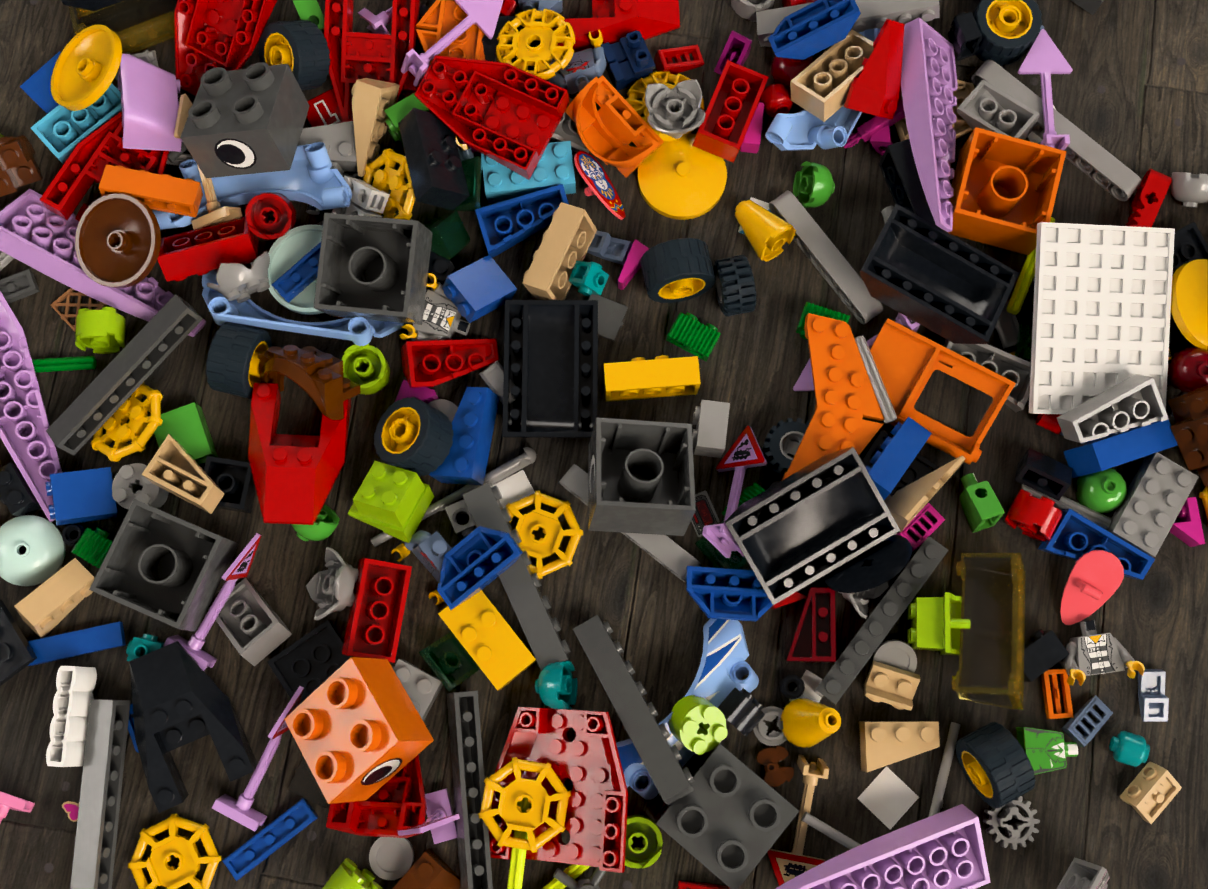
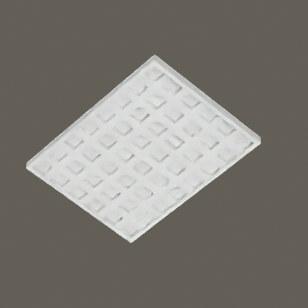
(1098, 311)

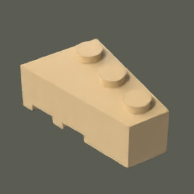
(182, 476)
(55, 598)
(894, 741)

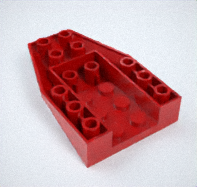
(216, 36)
(494, 108)

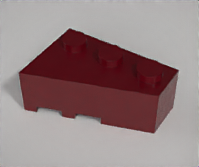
(816, 629)

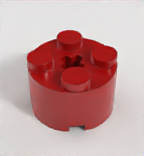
(258, 219)
(1034, 516)

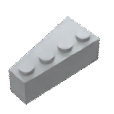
(338, 140)
(1002, 363)
(1118, 409)

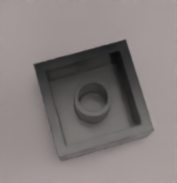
(235, 481)

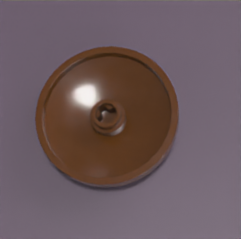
(117, 241)

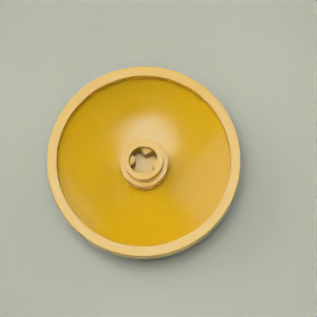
(86, 67)
(682, 179)
(1190, 301)

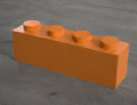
(155, 190)

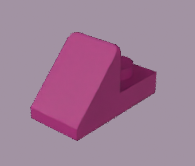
(1190, 526)

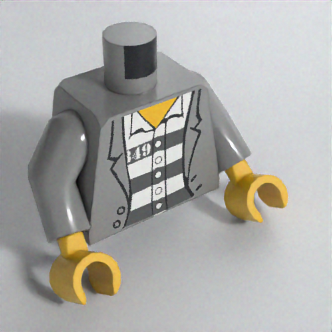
(439, 317)
(1097, 655)

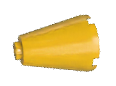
(763, 229)
(808, 722)

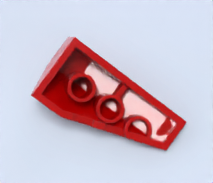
(879, 82)
(443, 360)

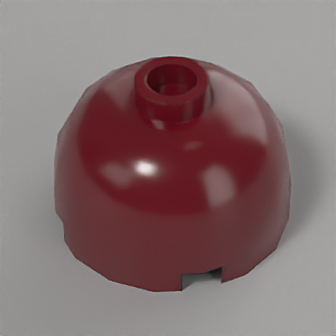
(786, 69)
(1189, 369)

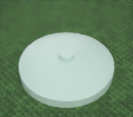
(286, 253)

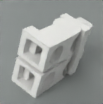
(364, 199)

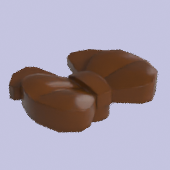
(769, 759)

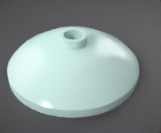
(43, 550)

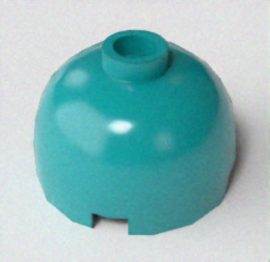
(556, 685)

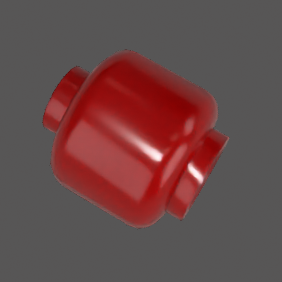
(776, 100)

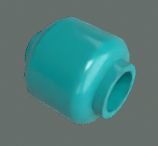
(1129, 748)

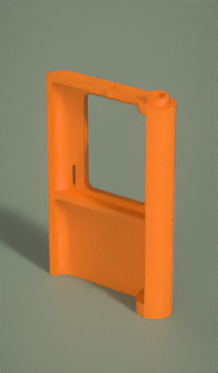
(905, 366)

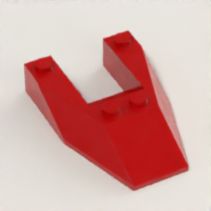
(622, 17)
(367, 54)
(88, 164)
(292, 470)

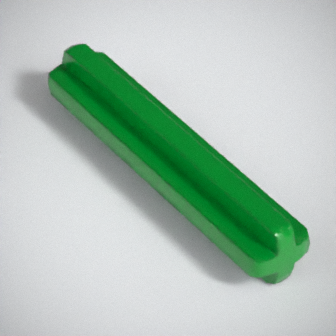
(64, 364)

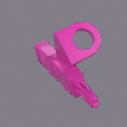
(877, 130)

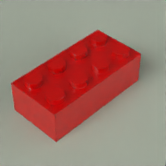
(730, 111)
(206, 249)
(377, 610)

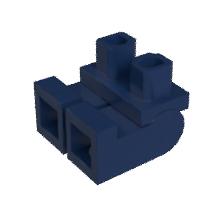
(628, 60)

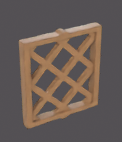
(70, 292)

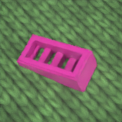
(753, 135)
(631, 264)
(927, 532)

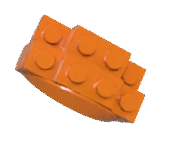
(612, 128)

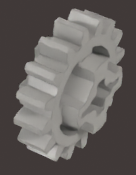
(1012, 831)

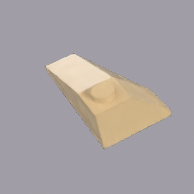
(368, 108)
(912, 498)

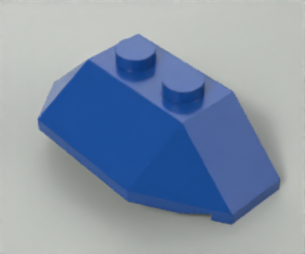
(814, 28)
(475, 564)
(727, 593)

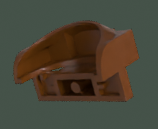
(16, 164)
(314, 371)
(1192, 429)

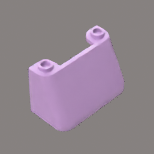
(148, 105)

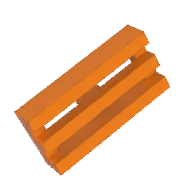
(1056, 695)

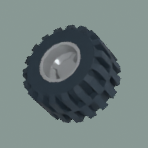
(734, 285)
(782, 444)

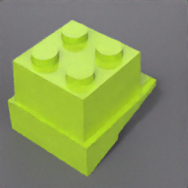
(392, 500)
(936, 623)

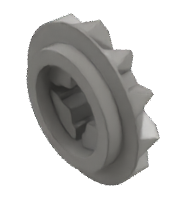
(774, 737)

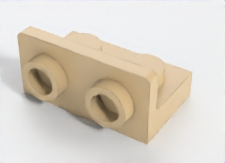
(891, 685)
(1151, 791)

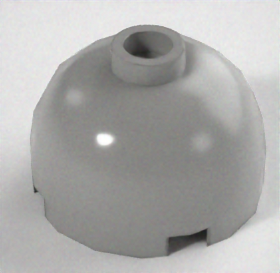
(1189, 188)

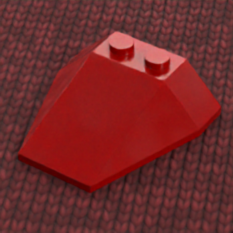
(390, 809)

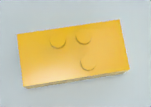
(651, 378)
(488, 639)

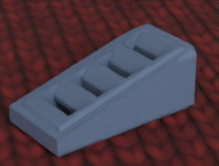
(1070, 727)

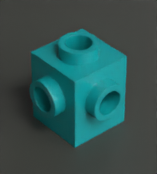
(588, 278)
(142, 645)

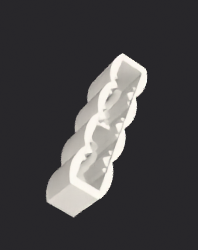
(71, 715)

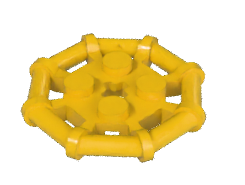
(402, 193)
(137, 430)
(551, 527)
(534, 816)
(178, 846)

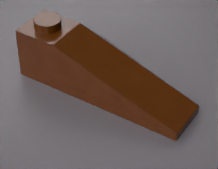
(429, 873)

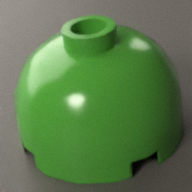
(813, 184)
(1101, 490)
(323, 527)

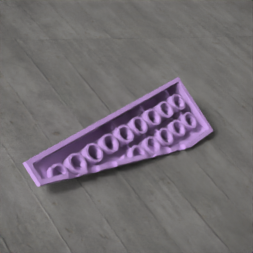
(928, 104)
(48, 245)
(23, 411)
(927, 854)

